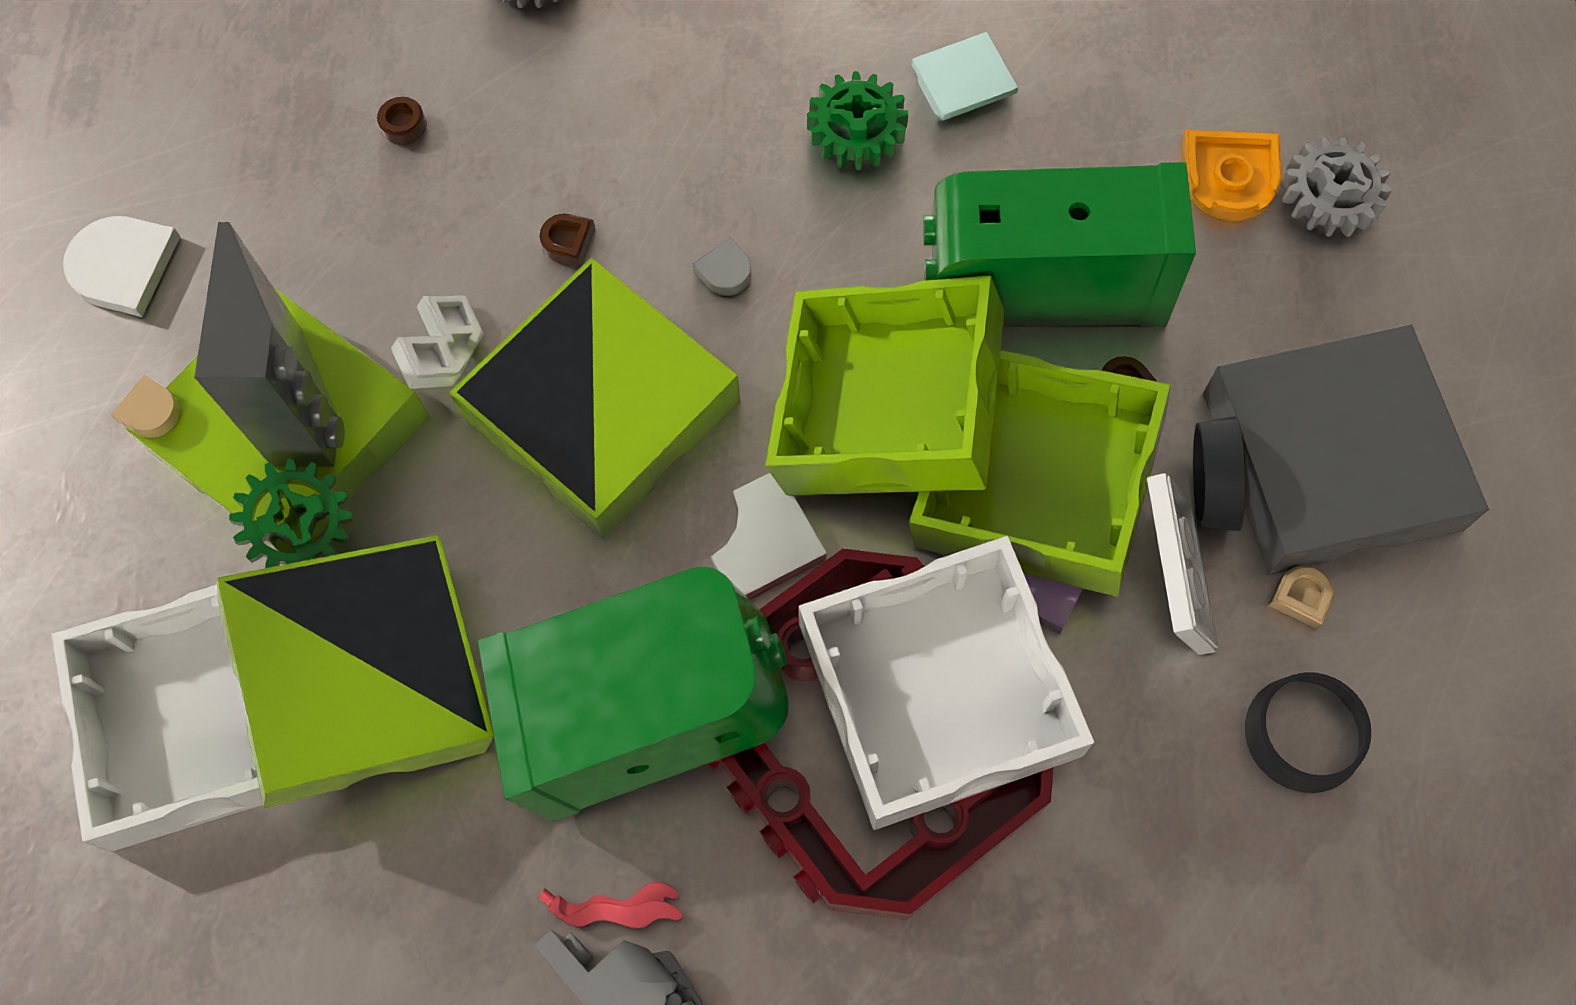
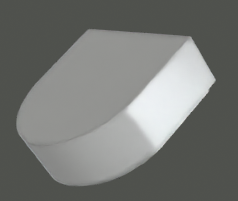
(724, 269)

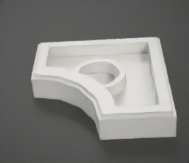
(769, 540)

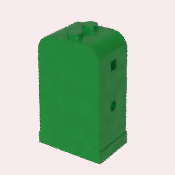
(1068, 241)
(631, 691)

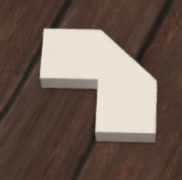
(444, 354)

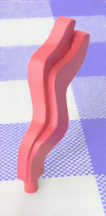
(633, 913)

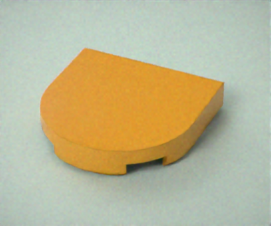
(1232, 171)

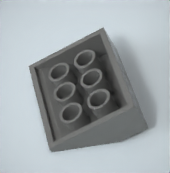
(260, 363)

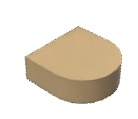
(148, 409)
(1304, 595)

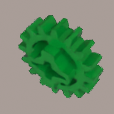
(857, 120)
(266, 526)

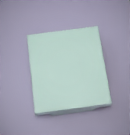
(963, 76)

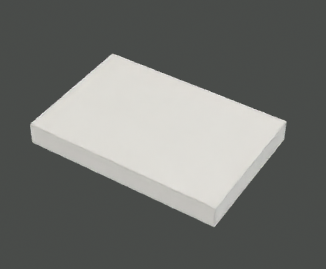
(1182, 565)

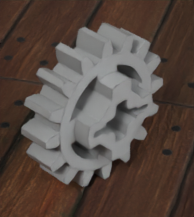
(1336, 186)

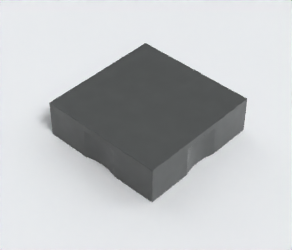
(1346, 449)

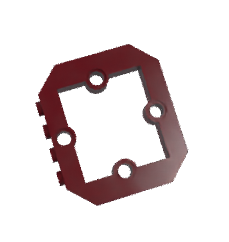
(827, 870)

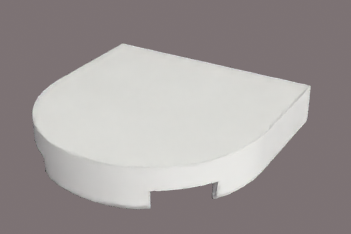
(119, 262)

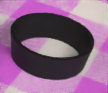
(1219, 474)
(1274, 765)

